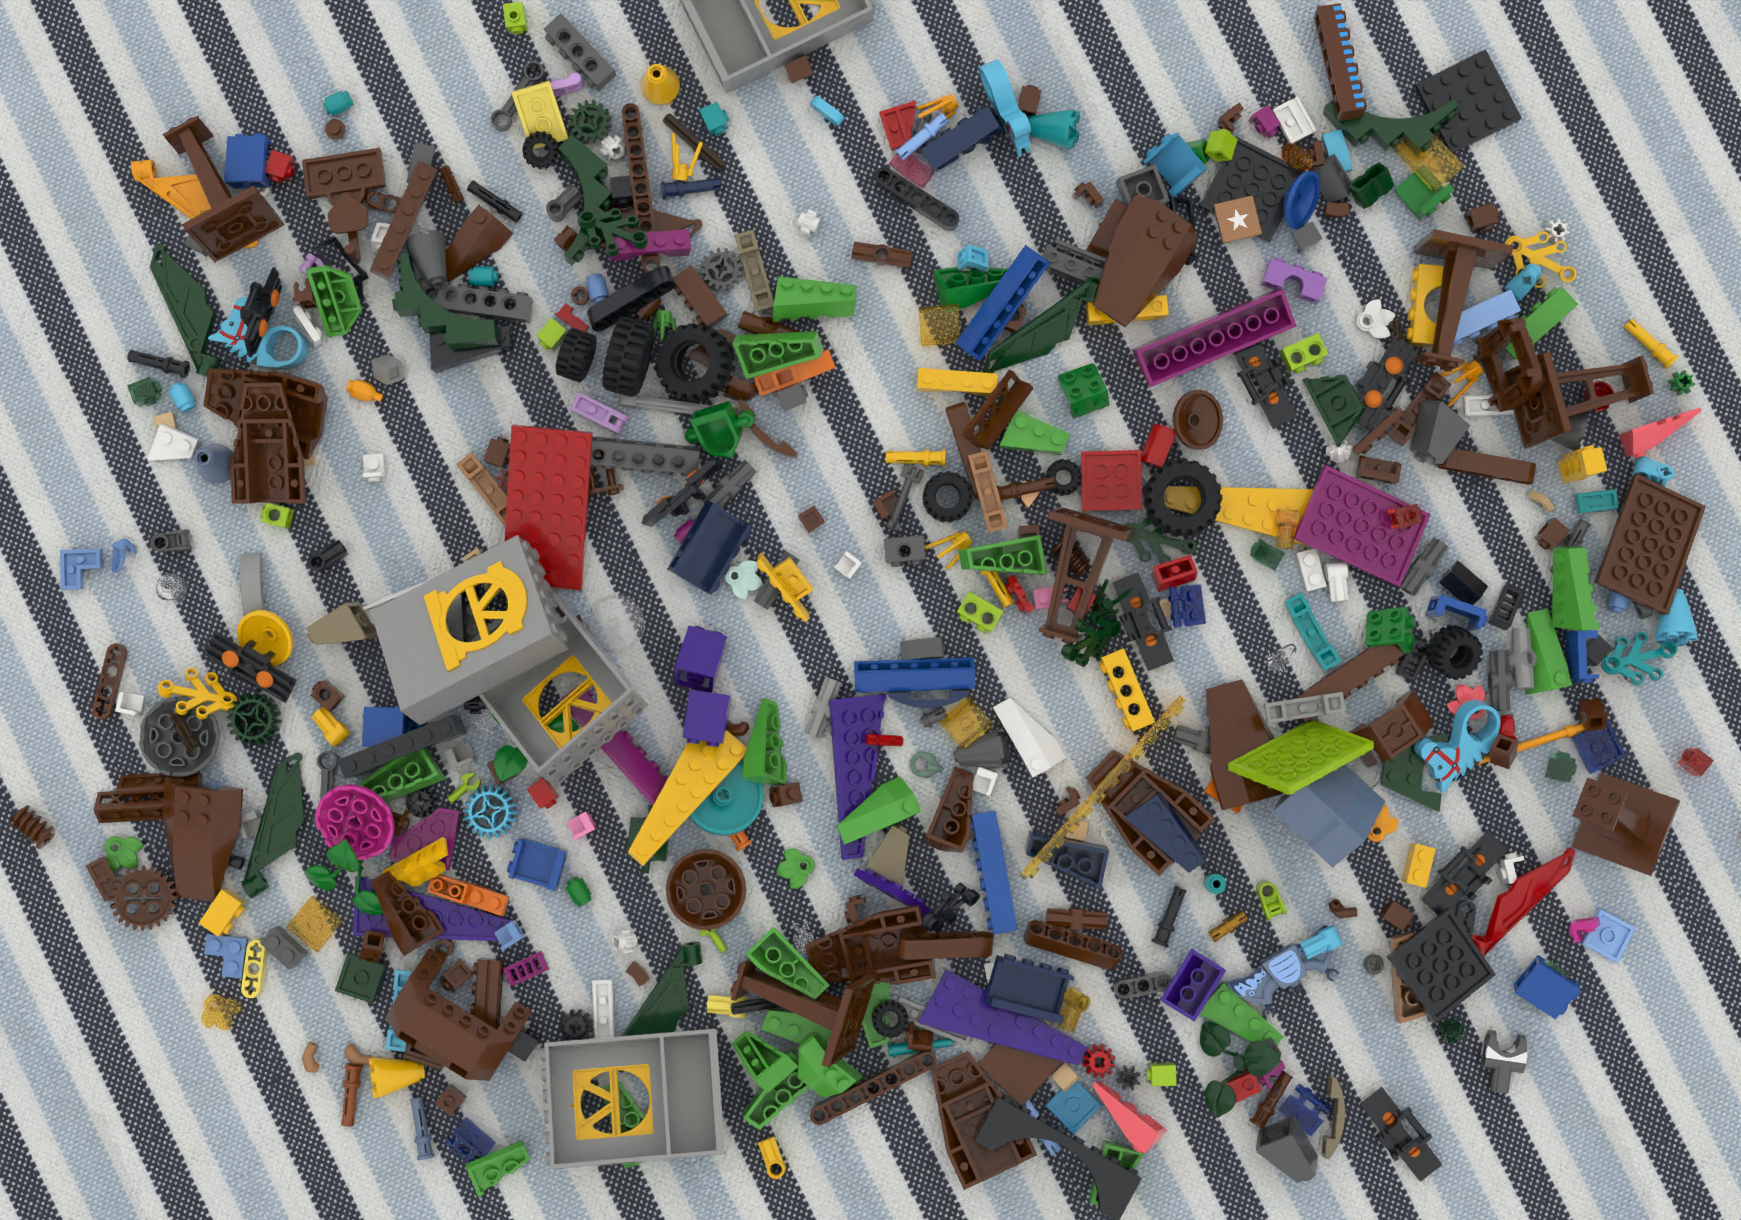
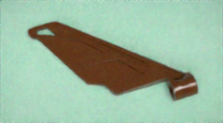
(662, 221)

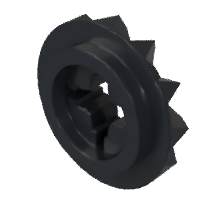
(429, 807)

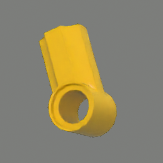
(334, 730)
(772, 1155)

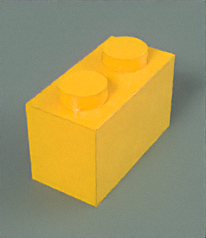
(1418, 865)
(223, 912)

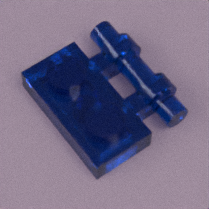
(1192, 606)
(1307, 1118)
(473, 1138)

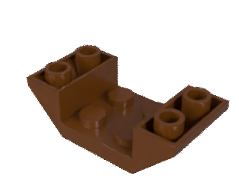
(1397, 727)

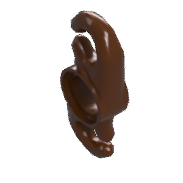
(380, 204)

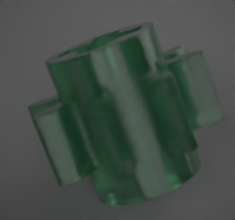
(1451, 1031)

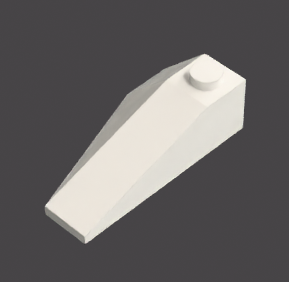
(1033, 743)

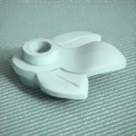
(747, 578)

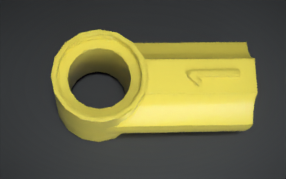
(721, 1005)

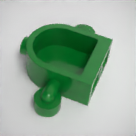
(718, 429)

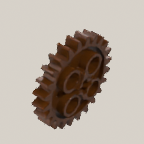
(142, 916)

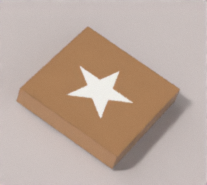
(1237, 219)

